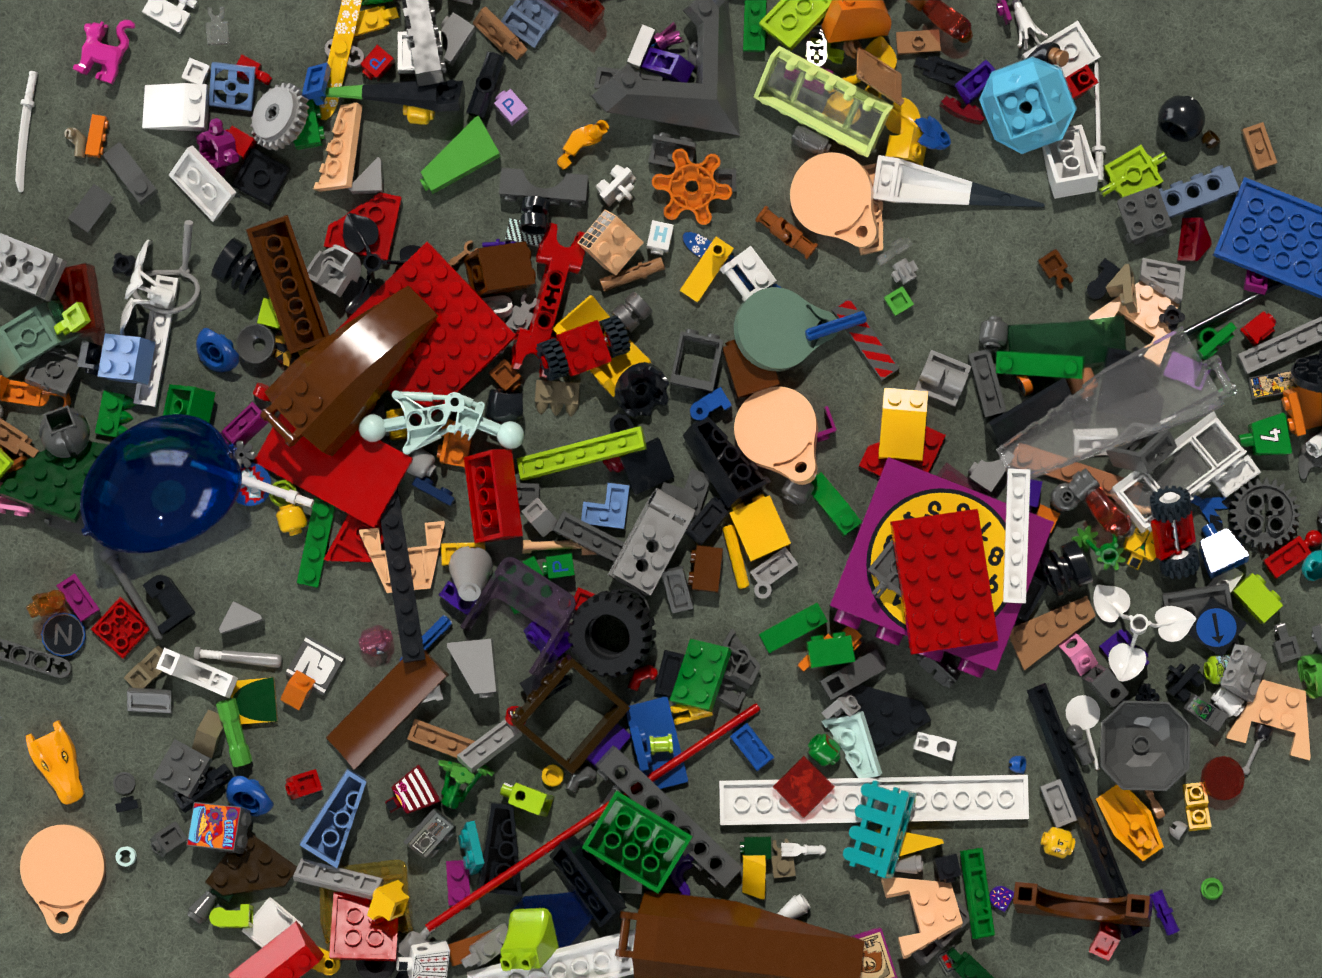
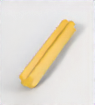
(736, 556)

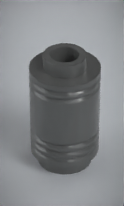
(811, 140)

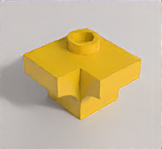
(906, 146)
(388, 901)

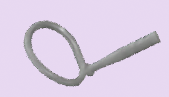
(183, 270)

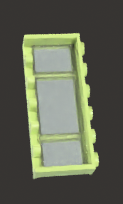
(822, 101)

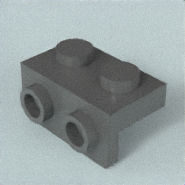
(664, 146)

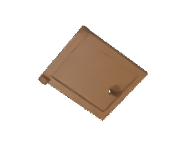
(879, 76)

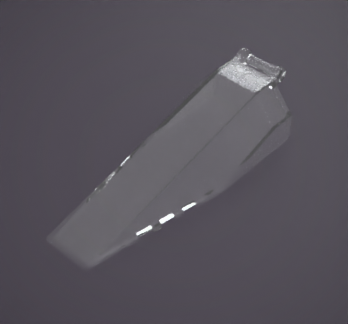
(1120, 404)

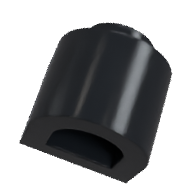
(620, 422)

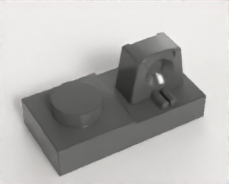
(677, 589)

